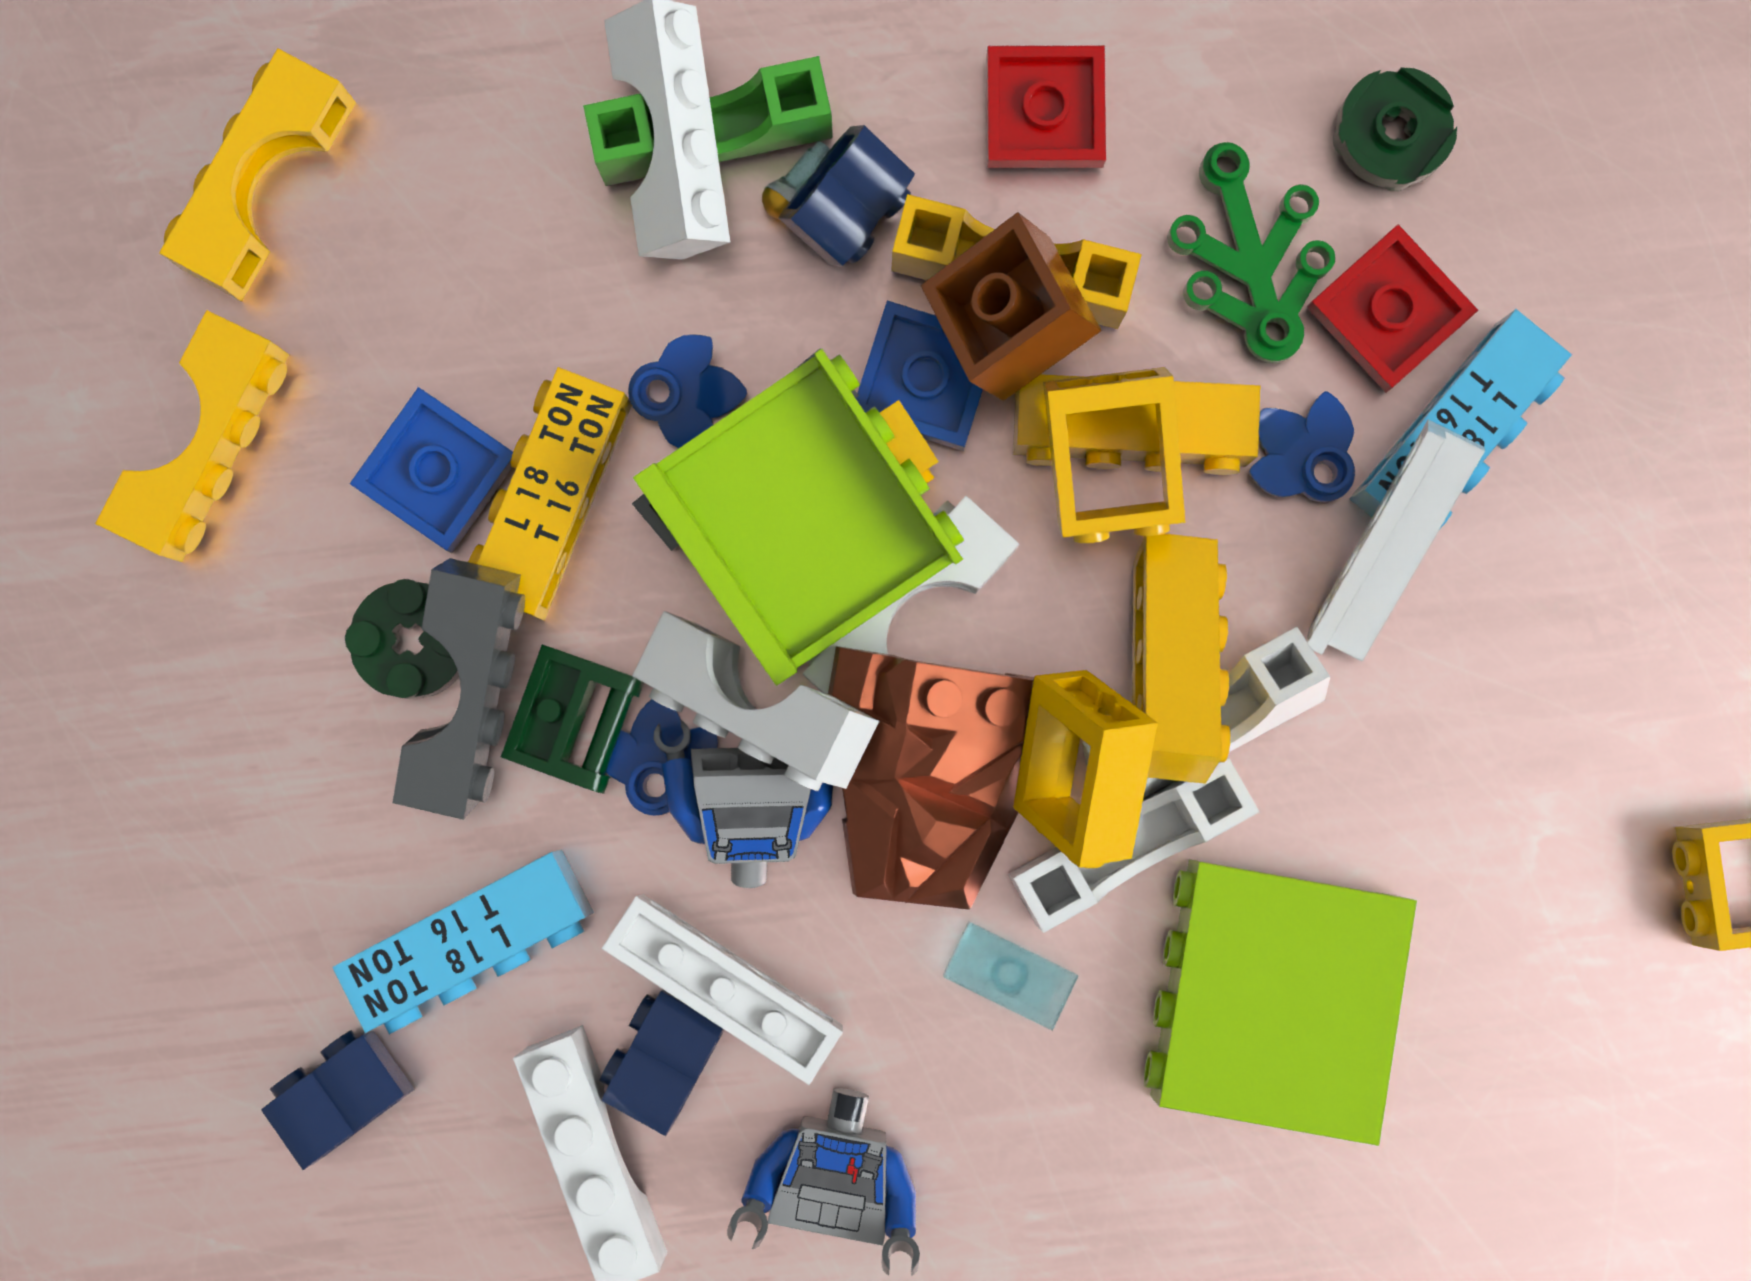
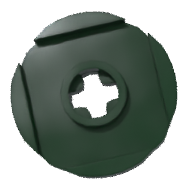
(1397, 162)
(374, 643)

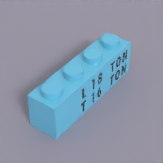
(1481, 400)
(464, 940)

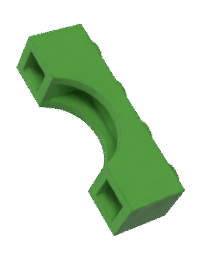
(770, 112)

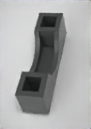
(472, 616)

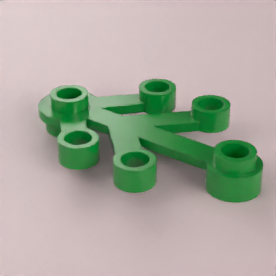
(1252, 262)

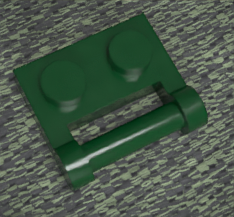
(554, 713)

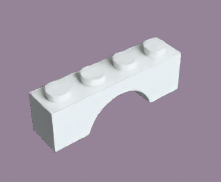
(682, 198)
(983, 553)
(1266, 691)
(807, 730)
(1168, 823)
(575, 1126)

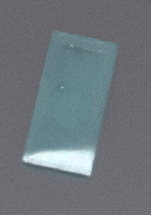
(1010, 975)

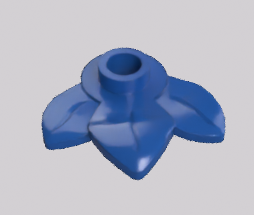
(695, 389)
(1299, 444)
(639, 758)

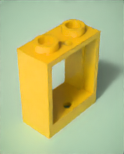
(1104, 393)
(1121, 743)
(1700, 864)

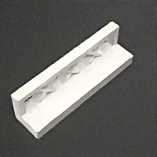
(1395, 541)
(724, 988)

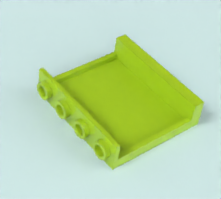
(801, 515)
(1280, 1002)

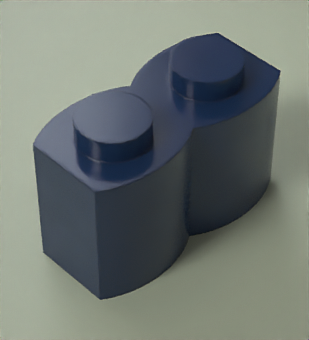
(848, 196)
(661, 1063)
(337, 1098)

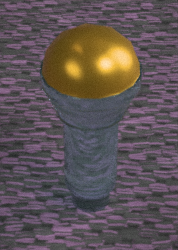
(781, 191)

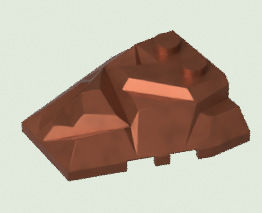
(934, 777)

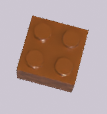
(1010, 307)

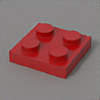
(1046, 106)
(1392, 308)

